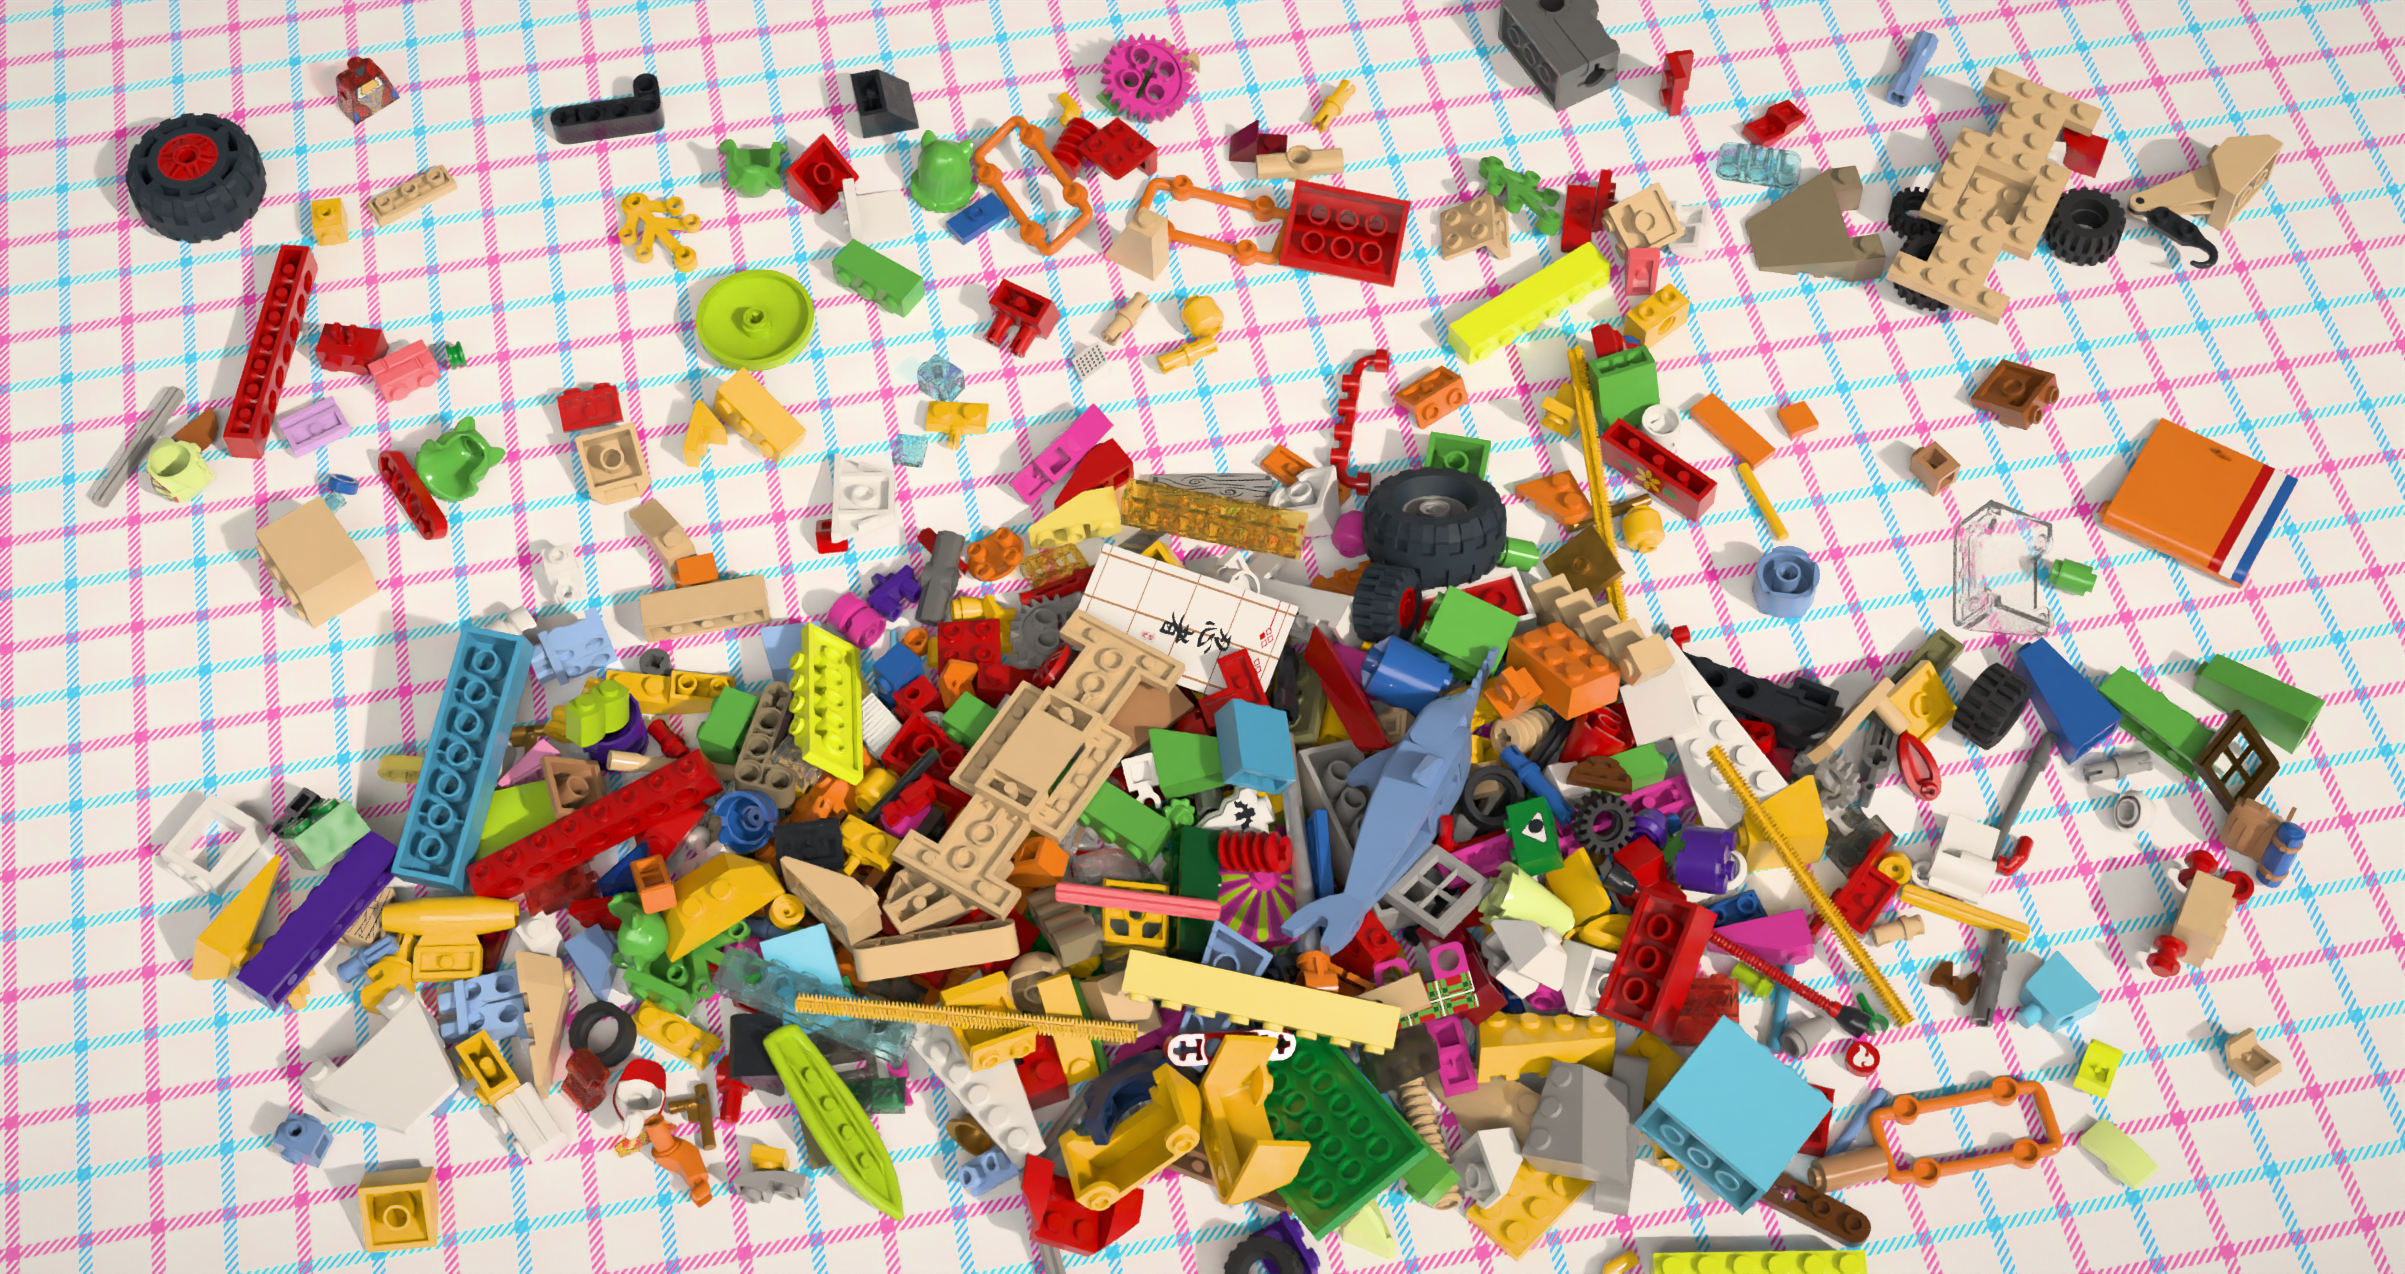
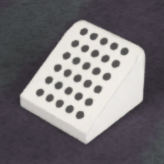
(1091, 363)

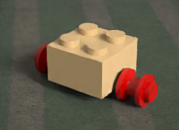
(2199, 919)

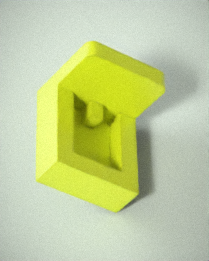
(2098, 1068)

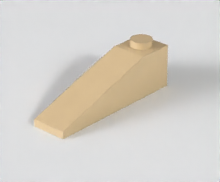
(546, 994)

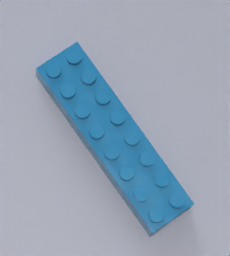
(463, 759)

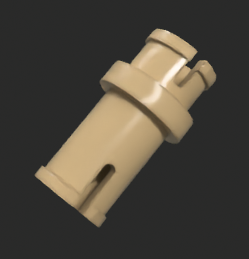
(1903, 928)

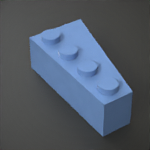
(1228, 952)

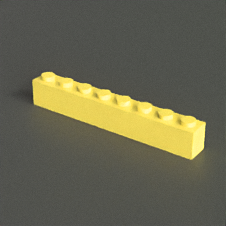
(1260, 1000)

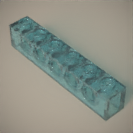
(740, 964)

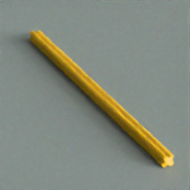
(1593, 468)
(1809, 886)
(965, 1018)

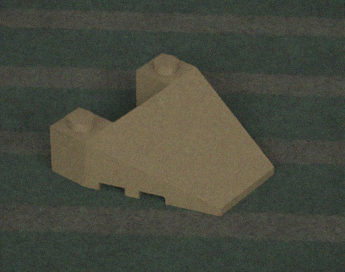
(1810, 234)

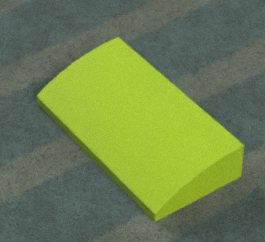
(514, 815)

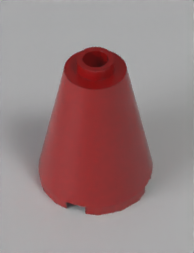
(1596, 735)

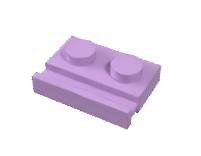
(314, 426)

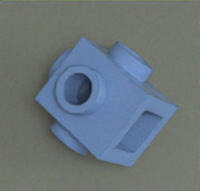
(303, 1140)

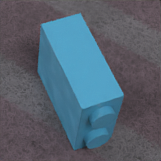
(1255, 746)

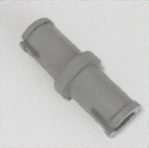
(2117, 767)

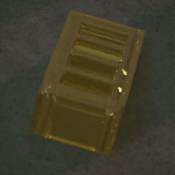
(1039, 561)

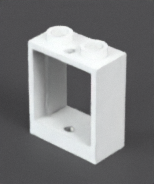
(234, 860)

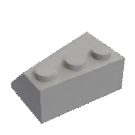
(1580, 1126)

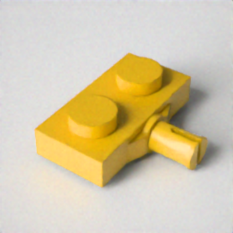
(957, 419)
(866, 845)

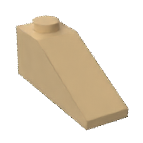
(663, 534)

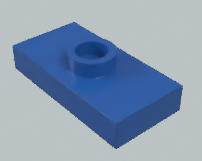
(977, 218)

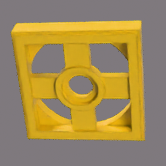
(1135, 926)

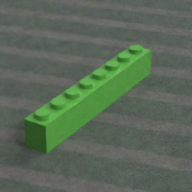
(1110, 812)

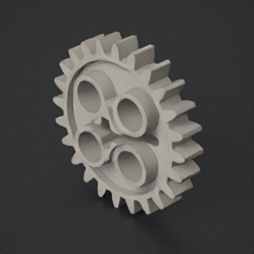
(1035, 629)

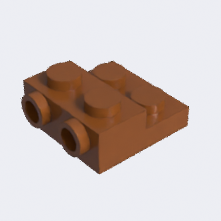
(2017, 394)

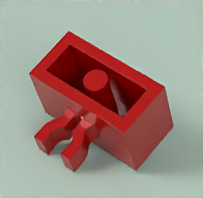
(350, 348)

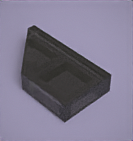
(1117, 957)

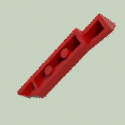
(1346, 694)

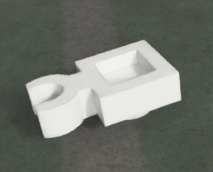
(1142, 777)

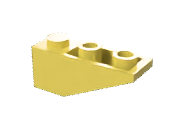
(1081, 518)

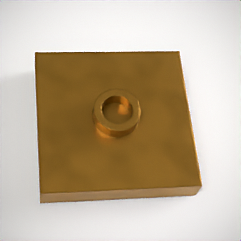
(1585, 562)

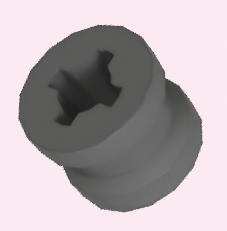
(652, 657)

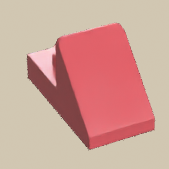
(1641, 270)

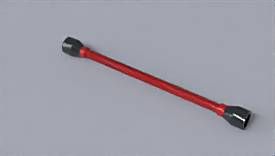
(1848, 1018)

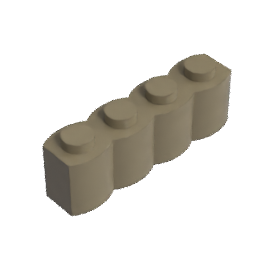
(1065, 927)

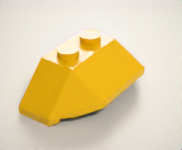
(716, 899)

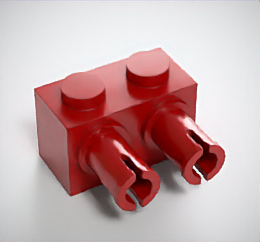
(1020, 308)

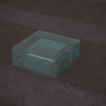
(909, 450)

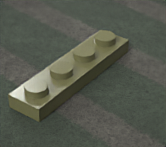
(1939, 649)

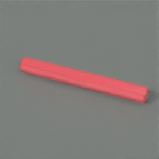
(1138, 901)

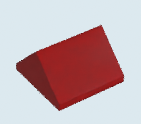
(818, 175)

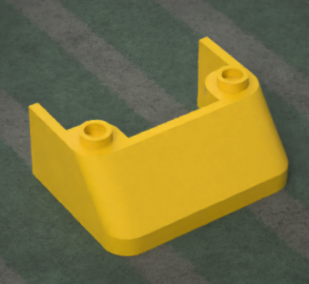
(1236, 1126)

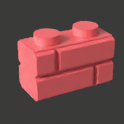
(404, 371)

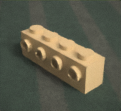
(705, 608)

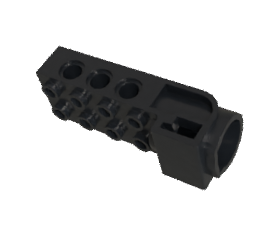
(1797, 713)

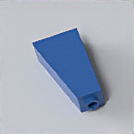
(2065, 700)

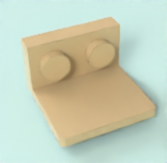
(1475, 225)

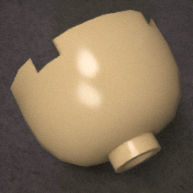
(1023, 977)

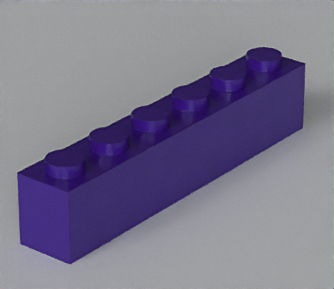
(319, 921)

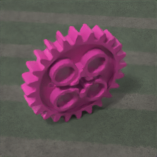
(1122, 66)

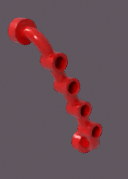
(1348, 409)

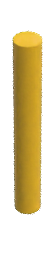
(1763, 501)

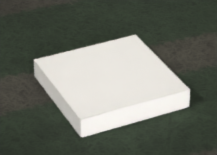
(1660, 707)

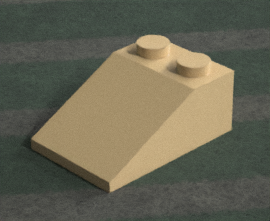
(836, 899)

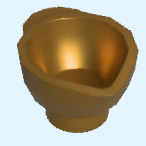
(969, 1135)

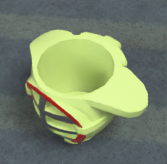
(177, 469)

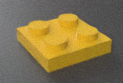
(1923, 701)

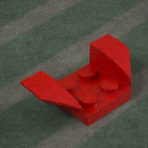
(1066, 1223)

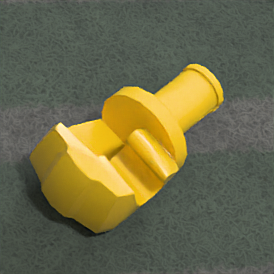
(389, 973)

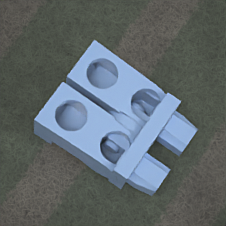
(573, 650)
(484, 1003)

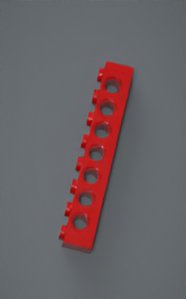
(270, 352)
(595, 827)

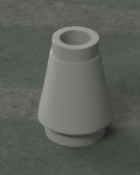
(1804, 1036)

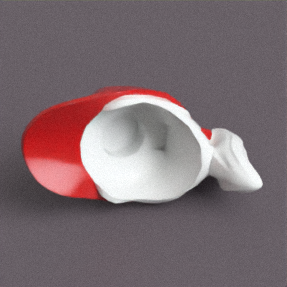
(639, 1095)

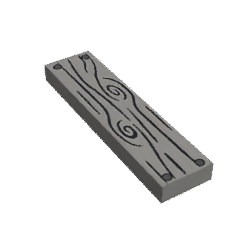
(1245, 487)

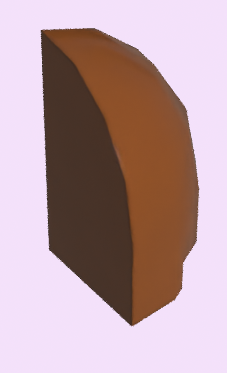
(200, 430)

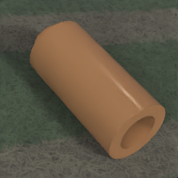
(1848, 1168)

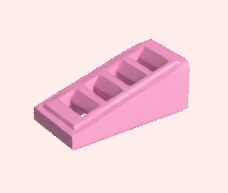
(529, 767)

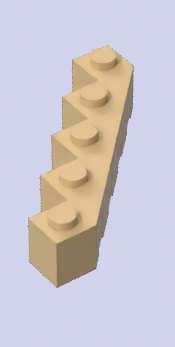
(1601, 628)

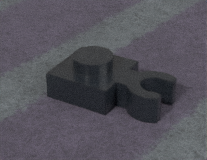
(296, 808)

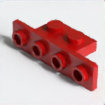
(1863, 895)

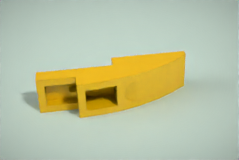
(672, 694)

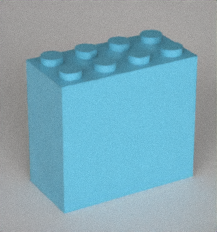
(1734, 1115)

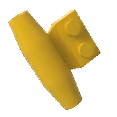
(449, 932)

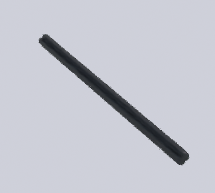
(1541, 756)

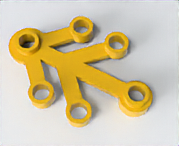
(639, 207)

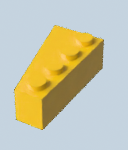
(1532, 1041)

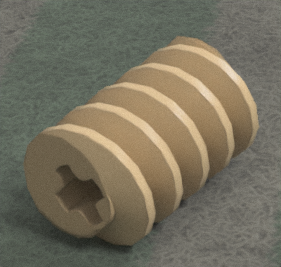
(1523, 730)

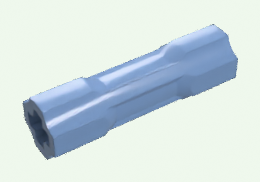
(1919, 55)

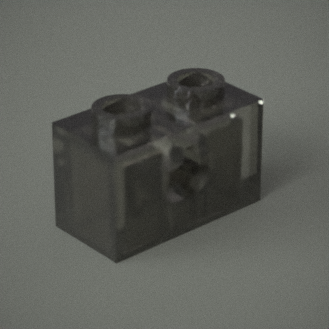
(1412, 1057)

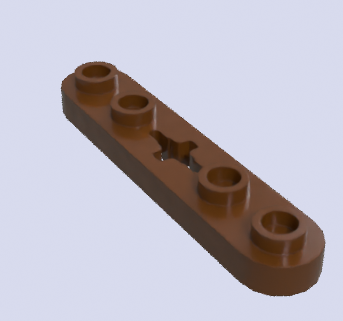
(1820, 1213)

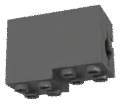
(1560, 47)

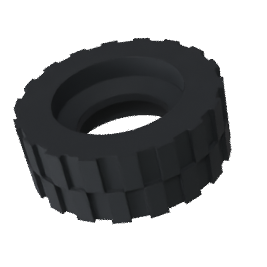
(1259, 1248)

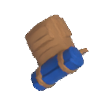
(2263, 837)

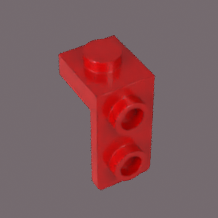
(1578, 217)

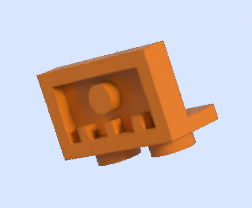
(1433, 396)

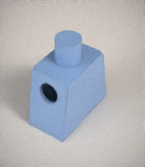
(780, 645)

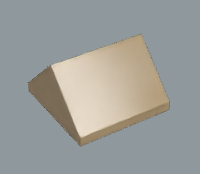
(1108, 1004)

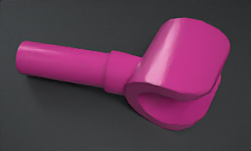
(903, 1072)

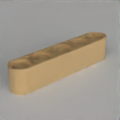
(935, 949)

